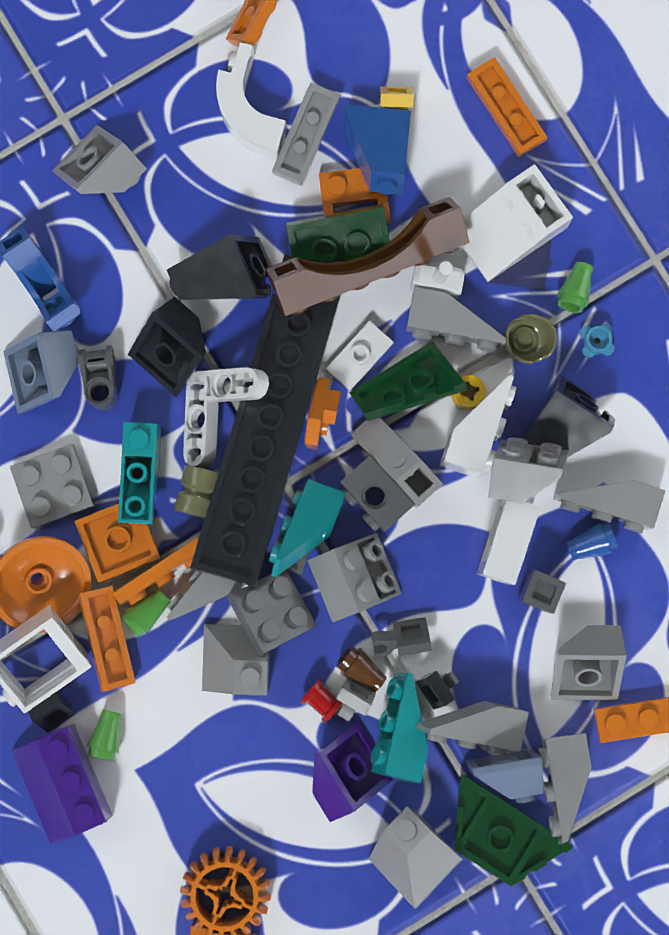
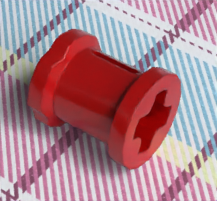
(321, 700)

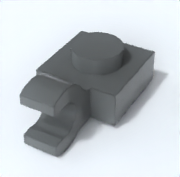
(407, 637)

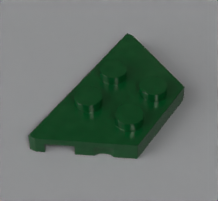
(501, 835)

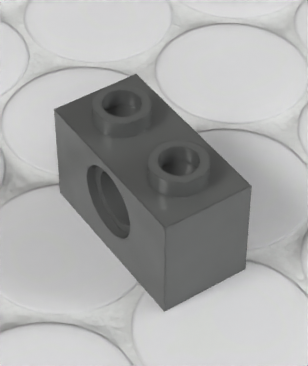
(371, 475)

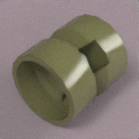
(197, 492)

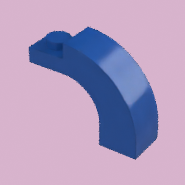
(39, 279)

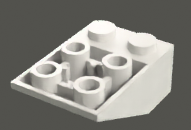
(514, 223)
(471, 440)

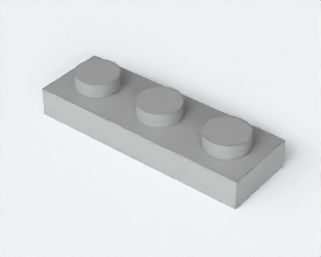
(306, 134)

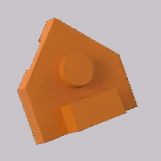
(321, 413)

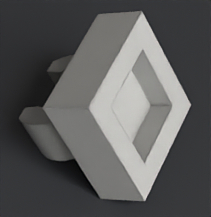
(354, 698)

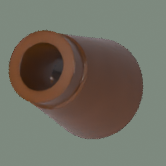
(360, 668)

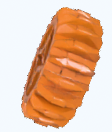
(239, 900)

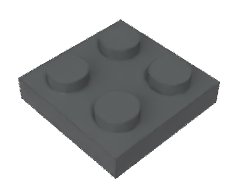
(271, 612)

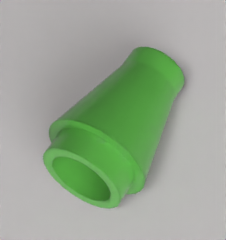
(576, 289)
(145, 613)
(106, 736)

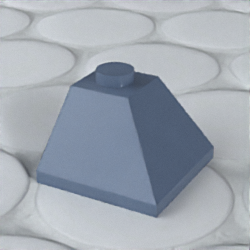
(40, 368)
(513, 775)

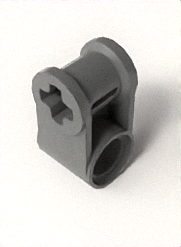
(98, 371)

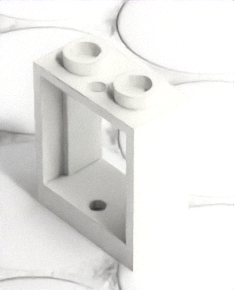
(508, 541)
(75, 665)

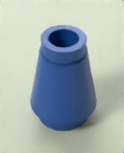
(593, 542)

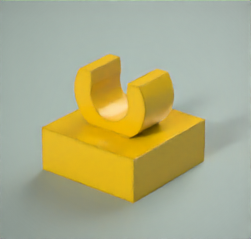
(396, 97)

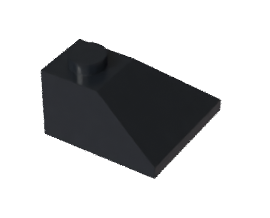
(170, 345)

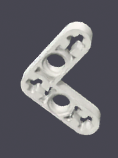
(211, 396)

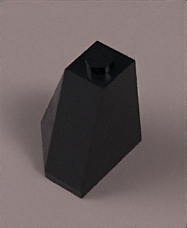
(223, 270)
(569, 419)

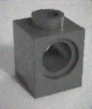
(541, 591)

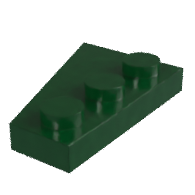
(339, 235)
(409, 383)

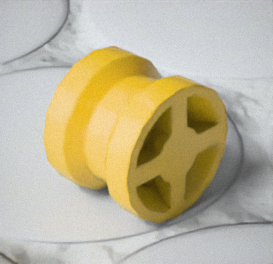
(471, 398)

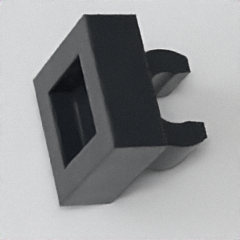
(437, 687)
(51, 712)

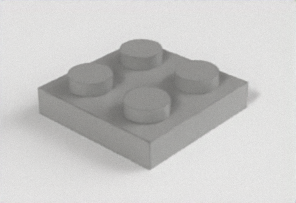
(52, 486)

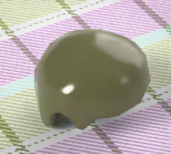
(530, 338)

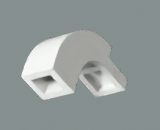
(250, 128)

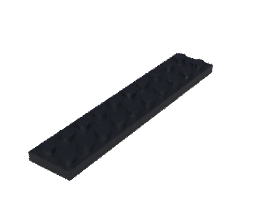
(263, 444)

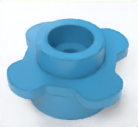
(604, 334)

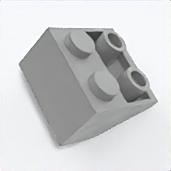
(524, 469)
(354, 577)

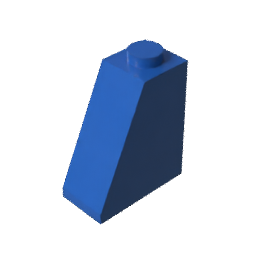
(379, 145)

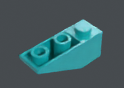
(139, 472)
(311, 524)
(400, 746)

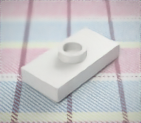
(359, 356)

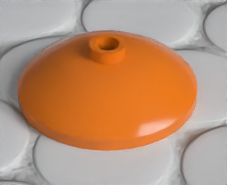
(62, 579)

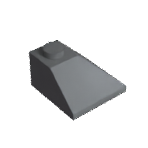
(100, 165)
(232, 662)
(590, 665)
(413, 856)

